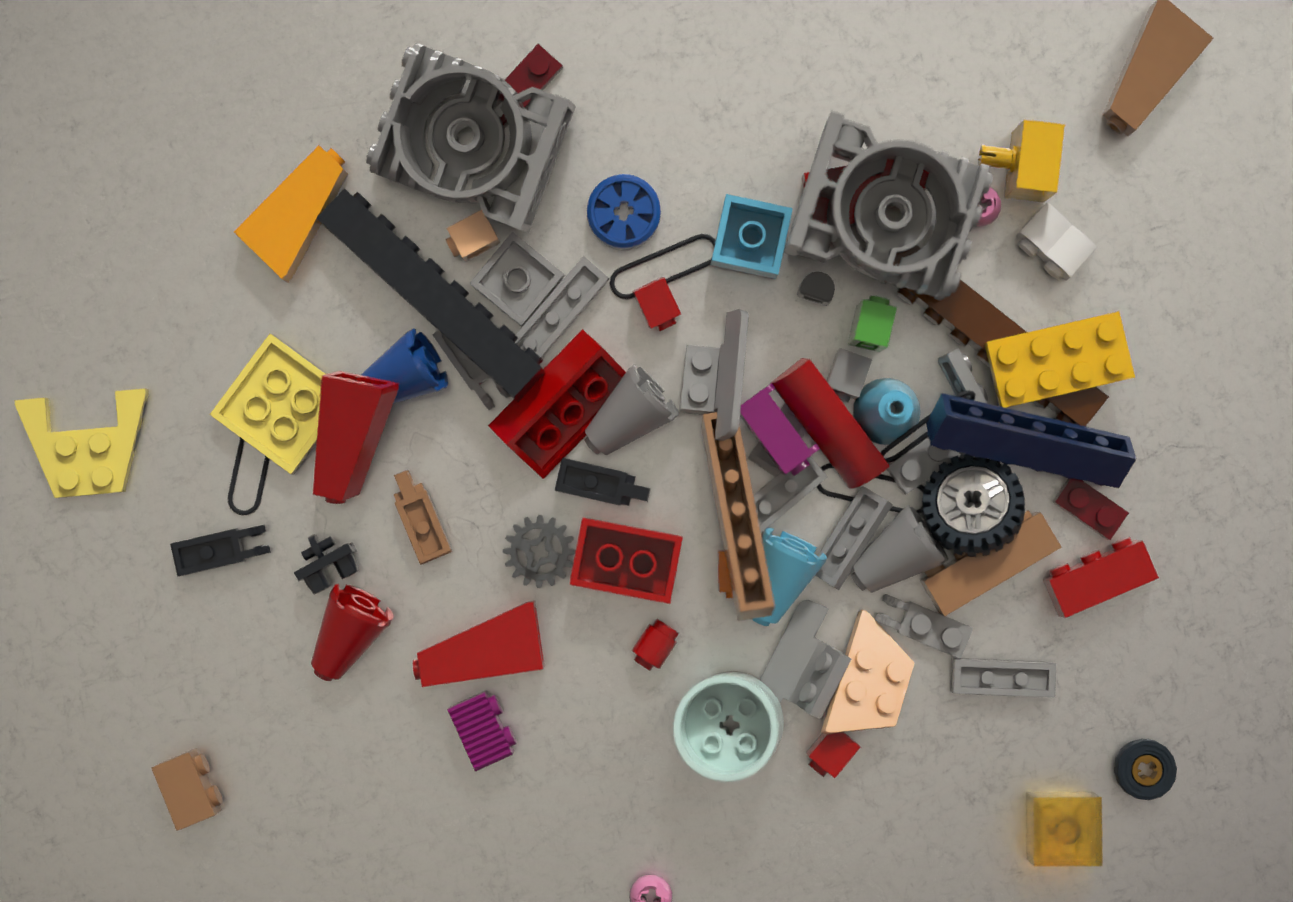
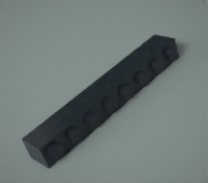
(431, 294)

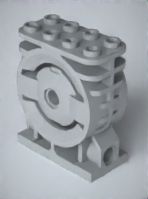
(428, 81)
(950, 181)

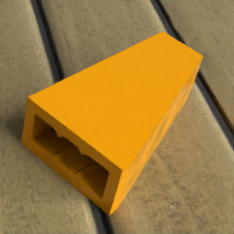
(287, 219)

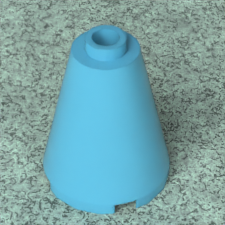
(874, 412)
(790, 569)

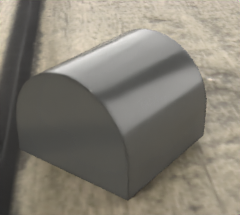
(817, 288)

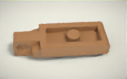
(420, 519)

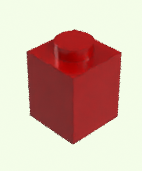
(657, 304)
(832, 753)

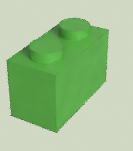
(872, 324)

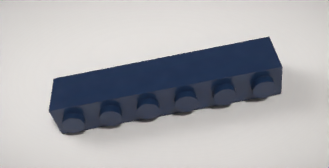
(1030, 441)

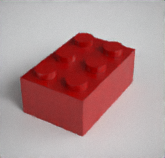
(626, 560)

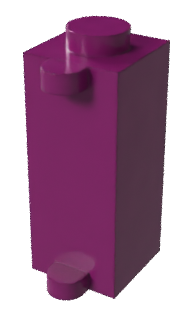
(776, 433)

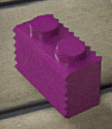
(482, 730)

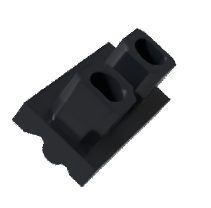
(314, 573)

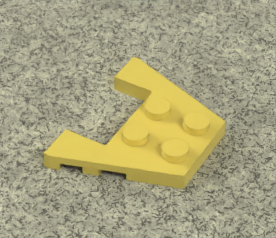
(87, 458)

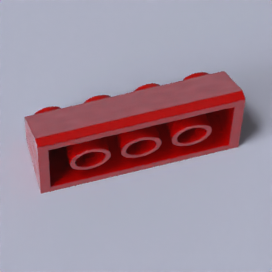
(559, 405)

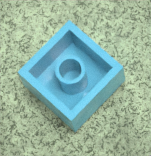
(751, 236)

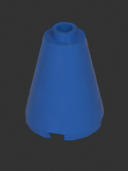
(411, 364)

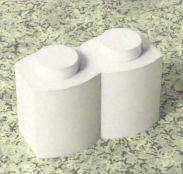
(1055, 242)

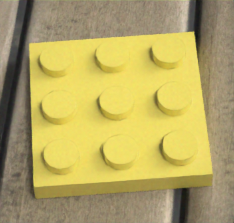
(275, 404)

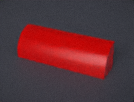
(830, 423)

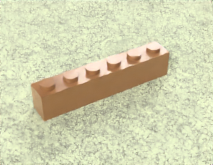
(738, 522)

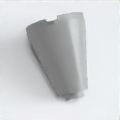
(629, 413)
(898, 553)

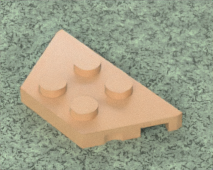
(873, 682)

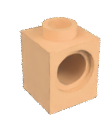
(471, 236)

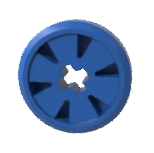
(609, 196)

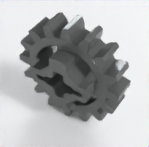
(525, 545)

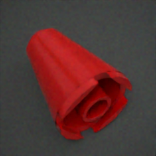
(347, 630)

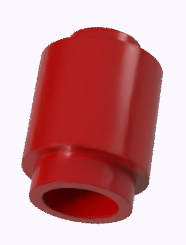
(655, 645)

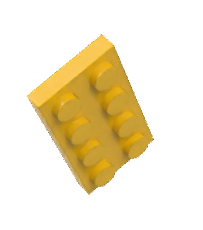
(1059, 360)

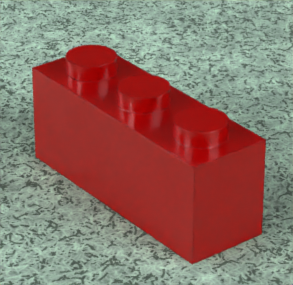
(1100, 577)

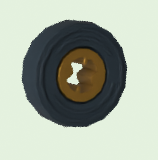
(1146, 786)

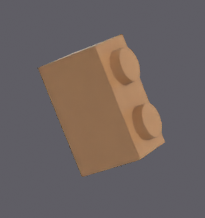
(187, 789)

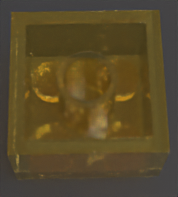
(1064, 828)

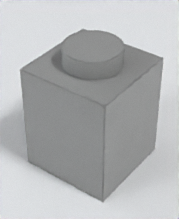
(848, 374)

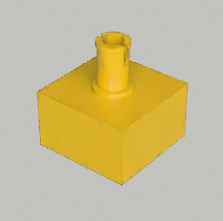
(1030, 162)

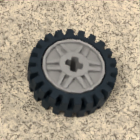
(973, 528)

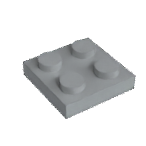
(517, 279)

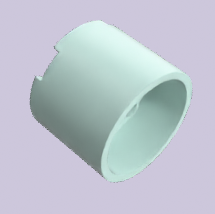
(709, 745)

